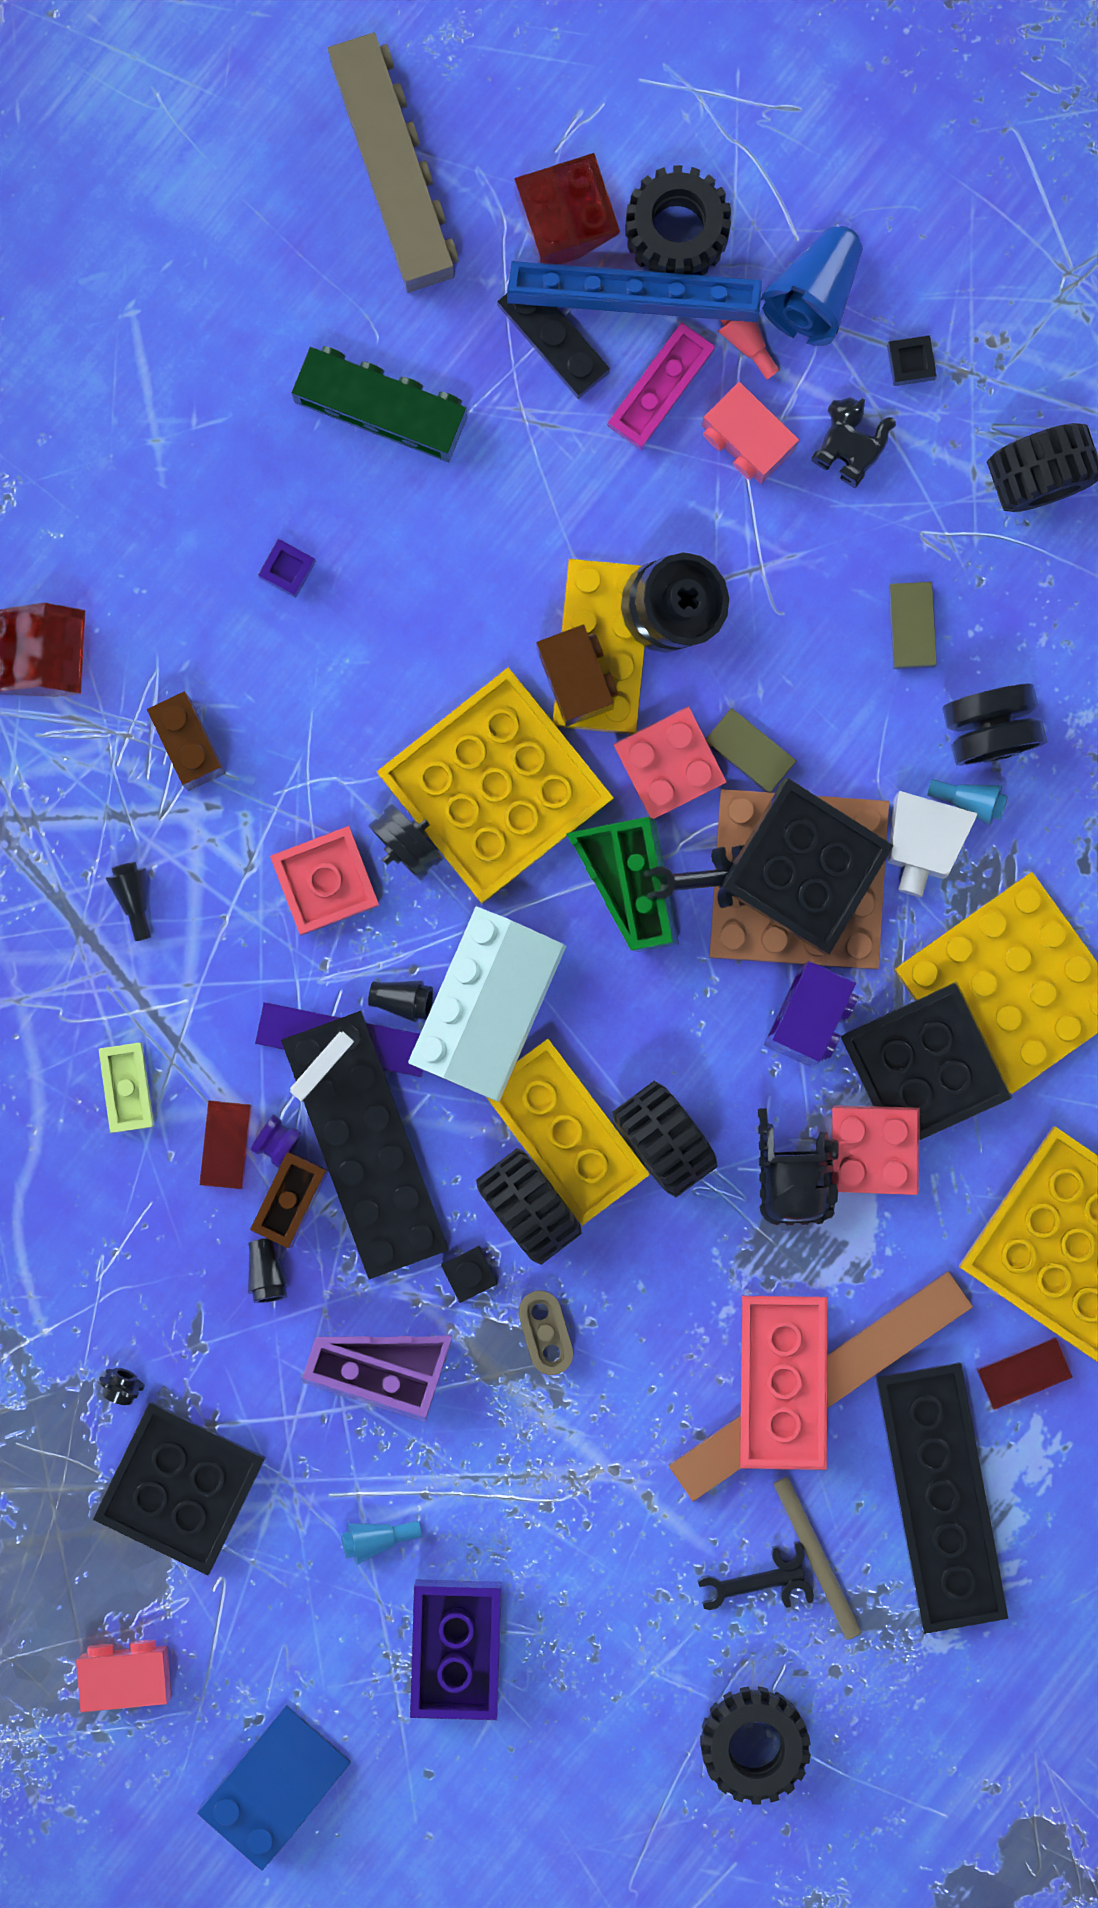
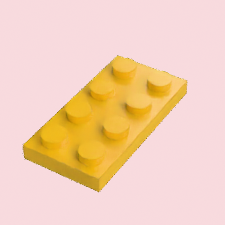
(595, 600)
(567, 1133)

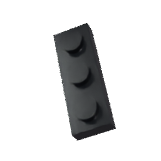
(558, 344)

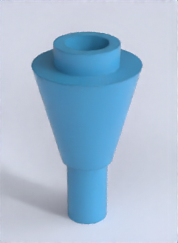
(980, 799)
(369, 1540)

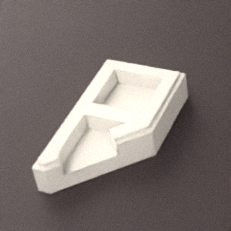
(321, 1066)

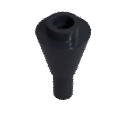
(129, 888)

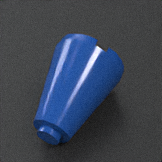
(815, 287)

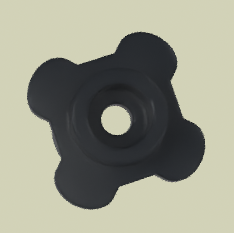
(120, 1386)

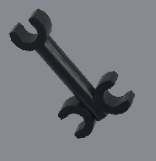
(697, 879)
(789, 1575)

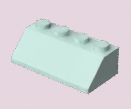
(487, 1004)

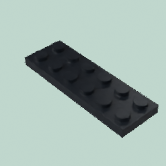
(367, 1150)
(941, 1498)

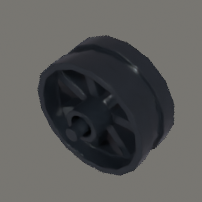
(405, 842)

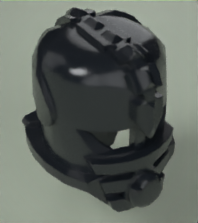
(791, 1179)

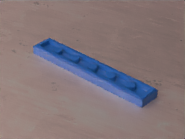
(634, 291)

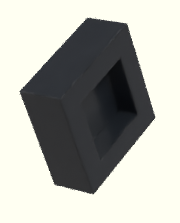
(911, 360)
(469, 1274)

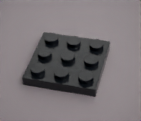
(806, 866)
(928, 1060)
(179, 1488)

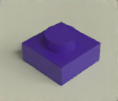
(287, 568)

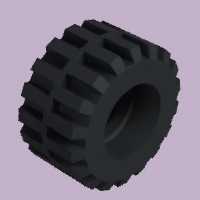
(685, 191)
(1044, 467)
(665, 1139)
(528, 1206)
(762, 1781)

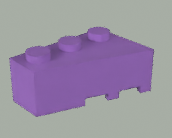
(380, 1371)

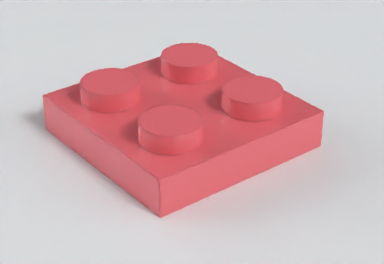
(670, 763)
(324, 880)
(877, 1149)

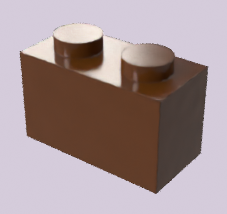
(576, 674)
(186, 741)
(289, 1200)

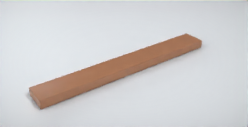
(847, 1369)

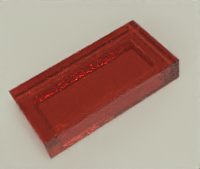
(225, 1144)
(1024, 1373)

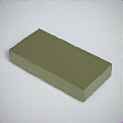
(912, 625)
(750, 751)

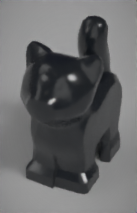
(851, 446)

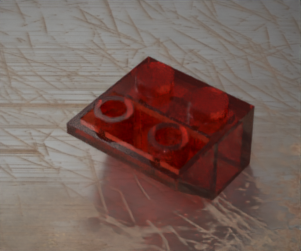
(566, 210)
(41, 650)

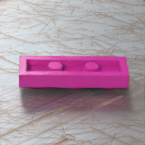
(661, 386)

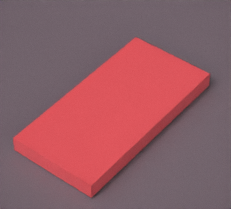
(784, 1383)

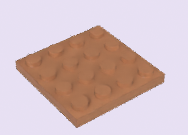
(749, 936)

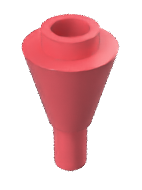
(749, 340)

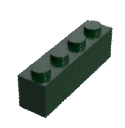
(380, 403)

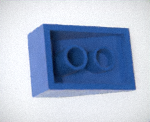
(273, 1787)

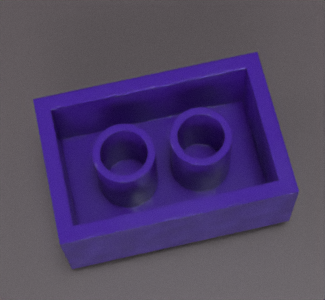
(811, 1014)
(455, 1649)

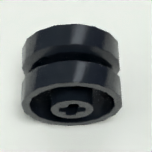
(675, 602)
(996, 731)

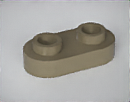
(545, 1332)

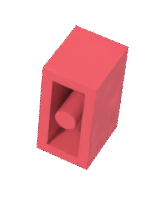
(749, 434)
(123, 1676)

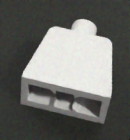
(925, 839)

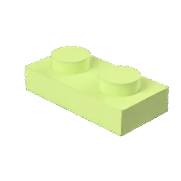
(126, 1087)

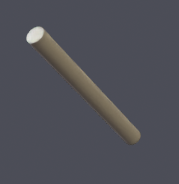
(817, 1558)

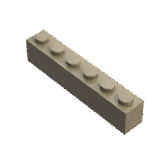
(392, 163)

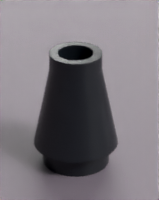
(406, 998)
(266, 1275)

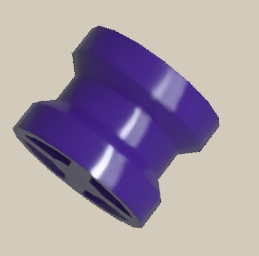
(276, 1140)

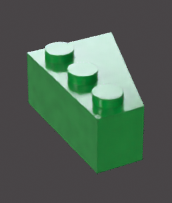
(616, 862)

